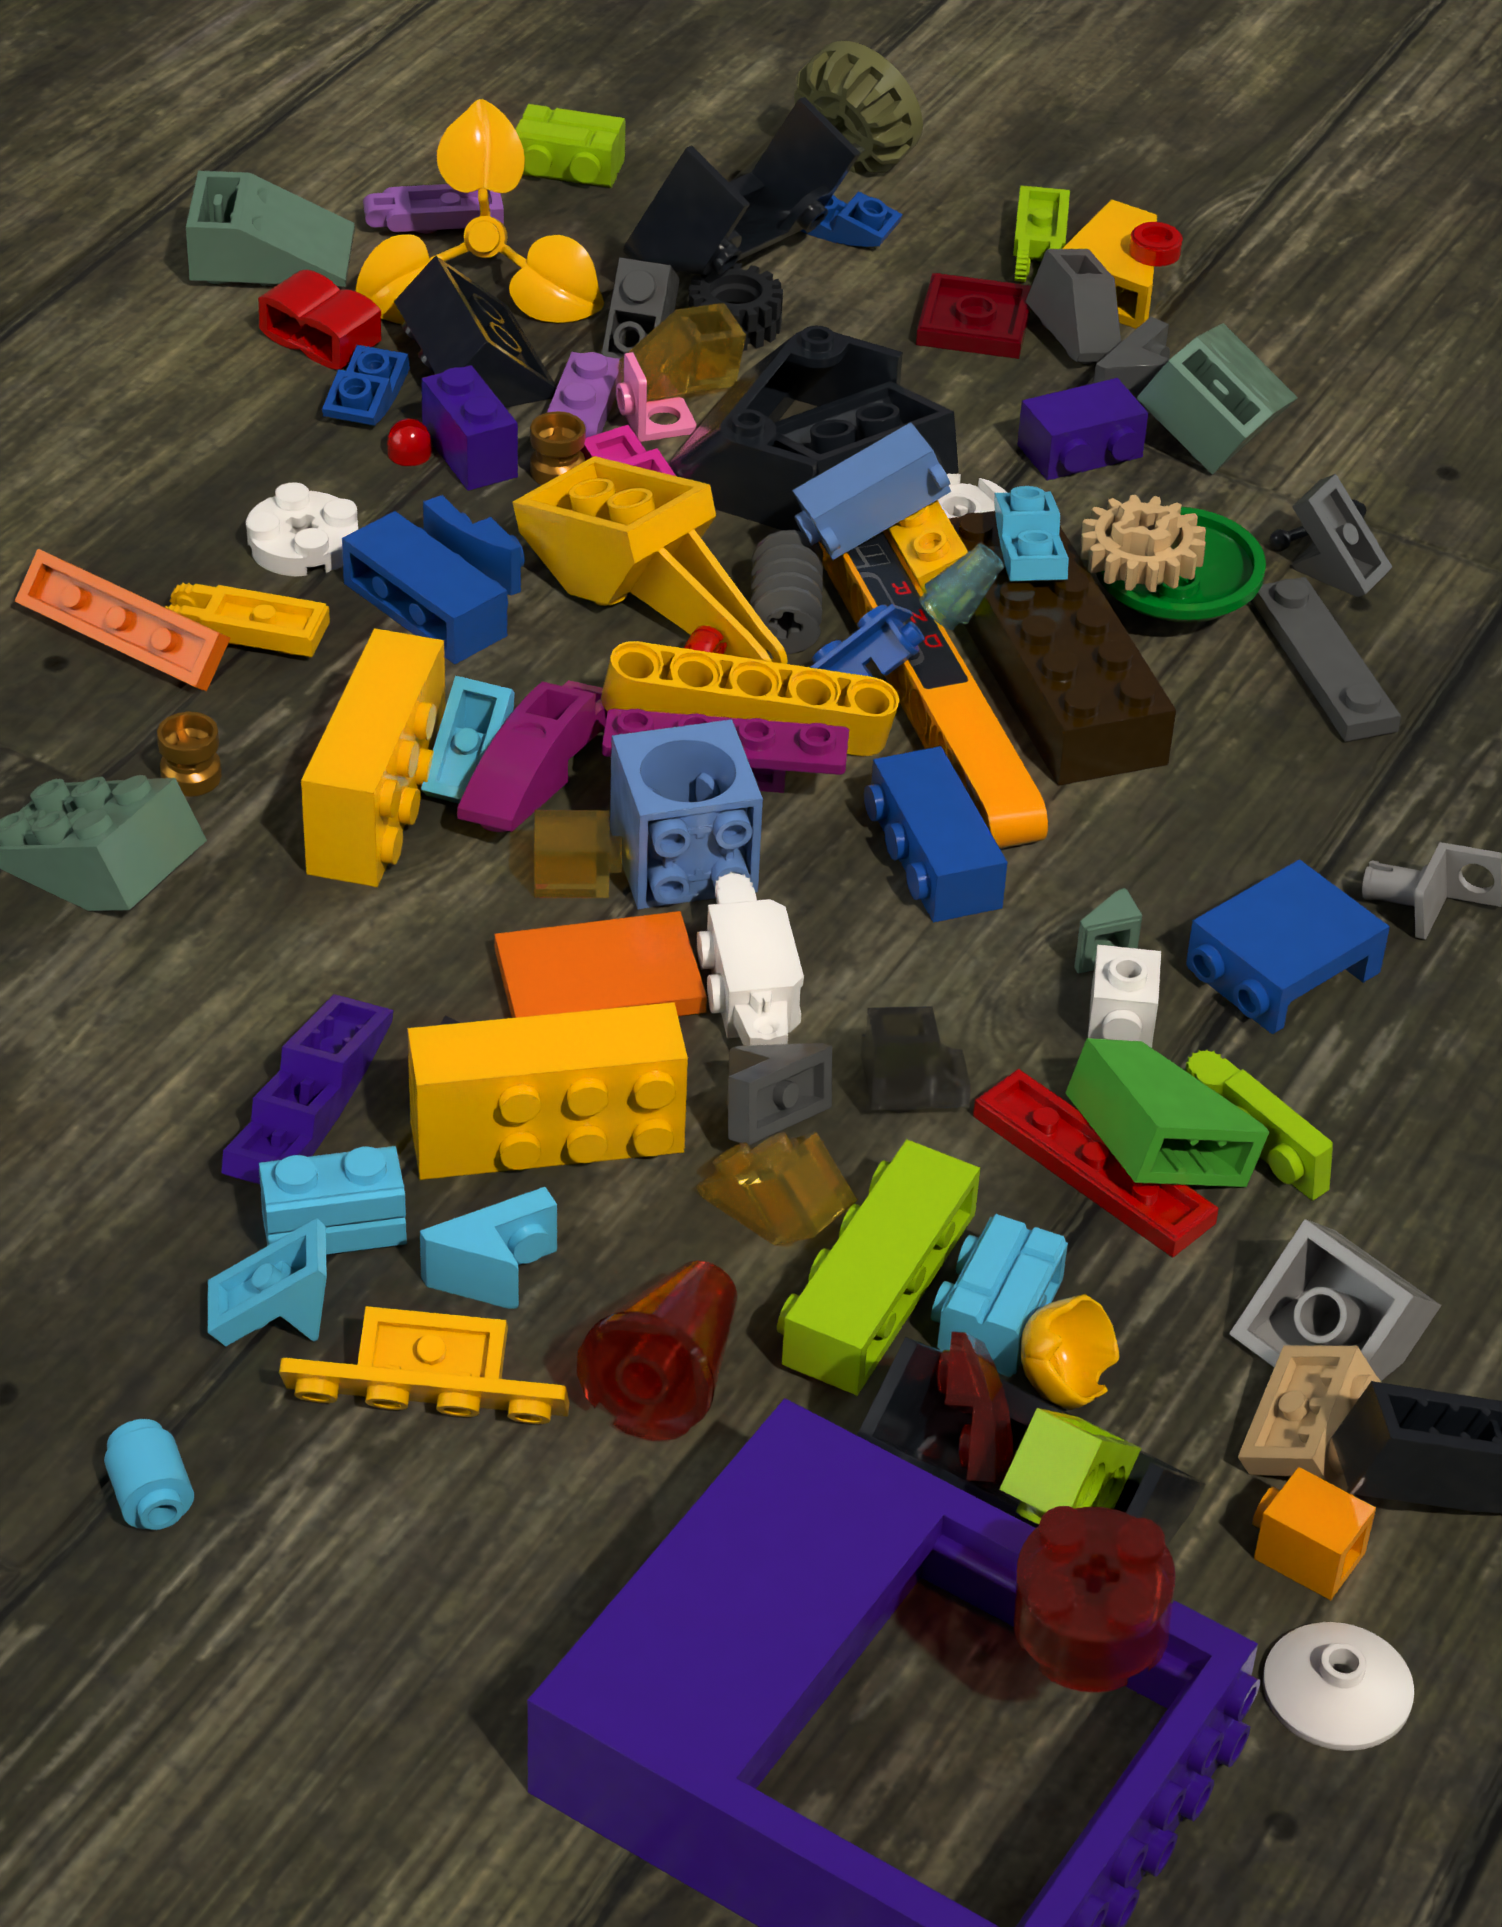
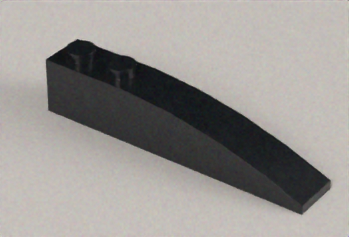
(1423, 1447)

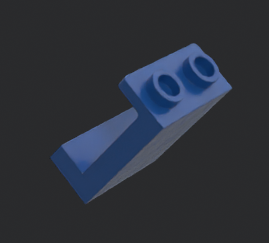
(1284, 942)

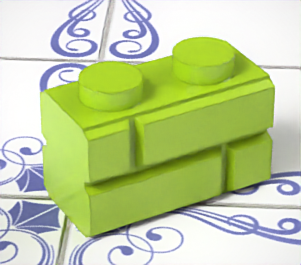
(572, 145)

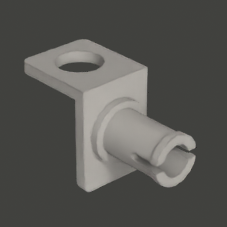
(1434, 883)

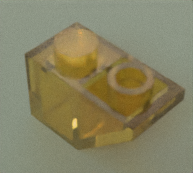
(691, 352)
(780, 1187)

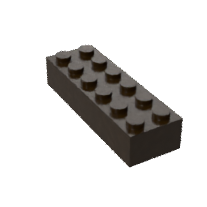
(1069, 668)

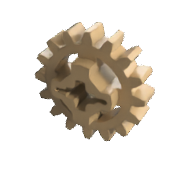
(1142, 543)

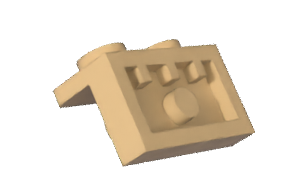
(1303, 1409)

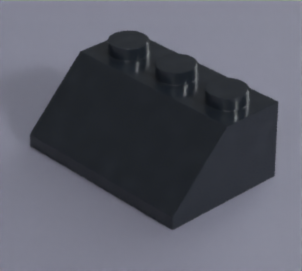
(469, 326)
(859, 420)

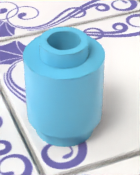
(148, 1475)

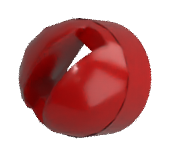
(409, 443)

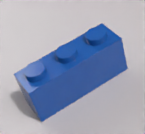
(425, 586)
(936, 834)

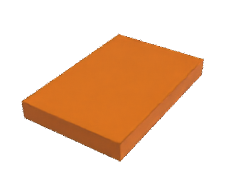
(601, 966)

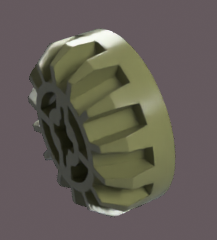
(864, 102)

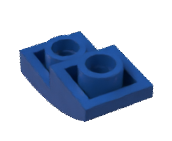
(859, 223)
(367, 385)
(479, 544)

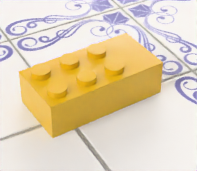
(374, 759)
(547, 1090)

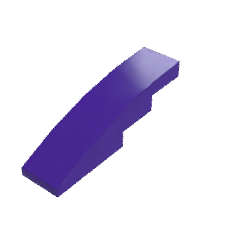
(312, 1087)

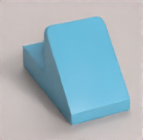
(466, 730)
(482, 1250)
(274, 1282)

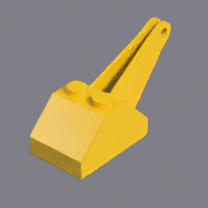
(640, 532)

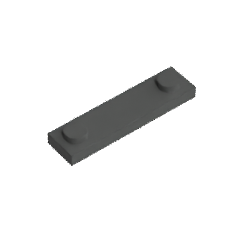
(1326, 659)

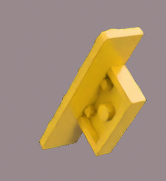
(428, 1360)

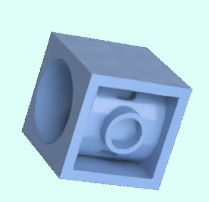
(684, 811)

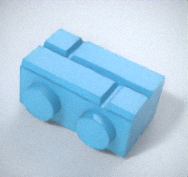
(350, 1192)
(999, 1287)

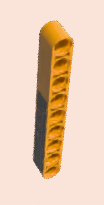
(943, 695)

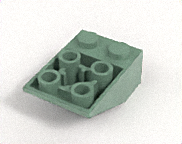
(261, 233)
(1215, 396)
(100, 839)

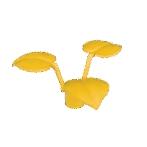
(484, 155)

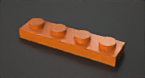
(122, 620)

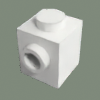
(1124, 994)

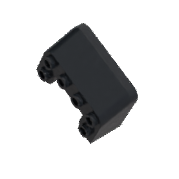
(921, 1429)

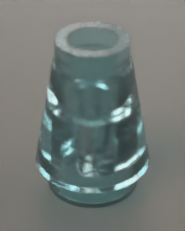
(961, 587)

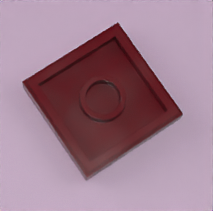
(974, 316)

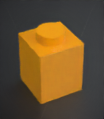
(1312, 1532)

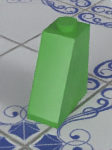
(1162, 1118)

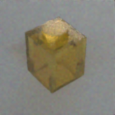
(574, 854)

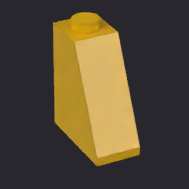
(1109, 240)

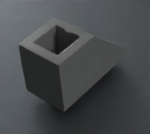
(640, 301)
(1077, 303)

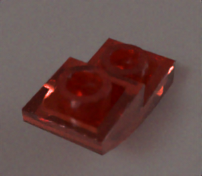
(975, 1387)

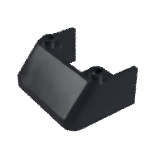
(709, 224)
(737, 438)

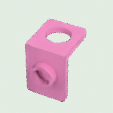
(634, 406)

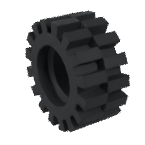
(749, 296)

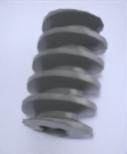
(788, 588)

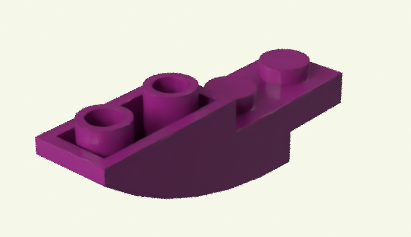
(532, 754)

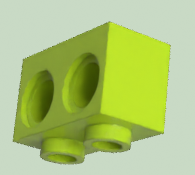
(1067, 1465)

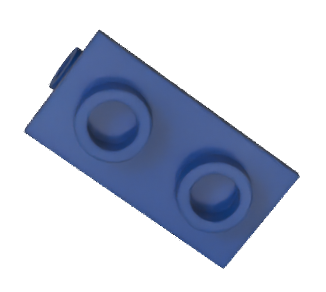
(879, 639)

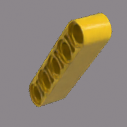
(747, 688)

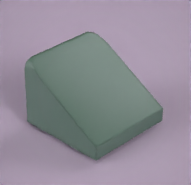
(1110, 924)

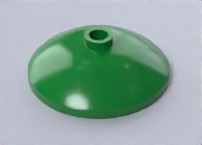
(1226, 581)

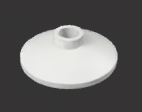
(1335, 1707)

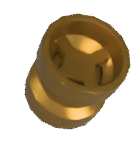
(557, 445)
(189, 752)

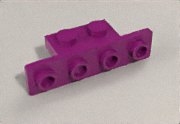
(769, 745)

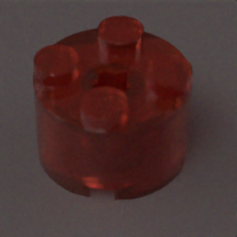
(1094, 1597)

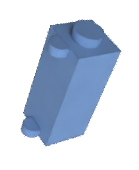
(870, 491)

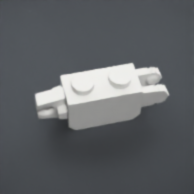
(751, 964)

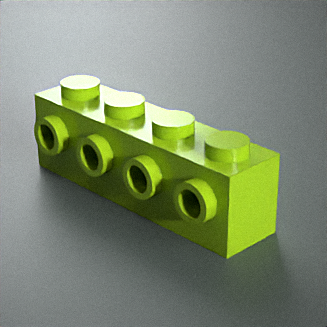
(878, 1266)

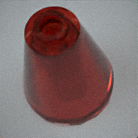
(661, 1352)

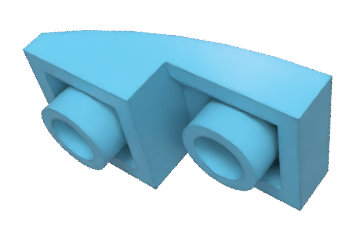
(1030, 535)

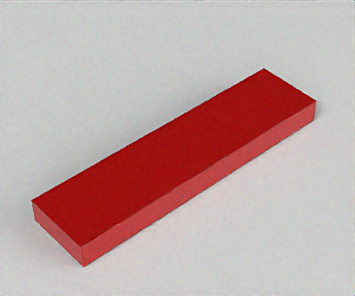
(1071, 1149)

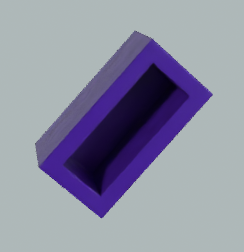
(470, 427)
(1082, 428)

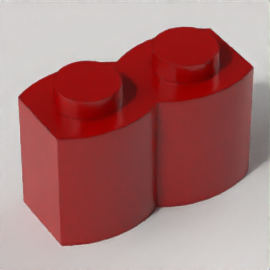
(319, 318)

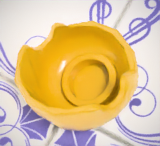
(1067, 1351)

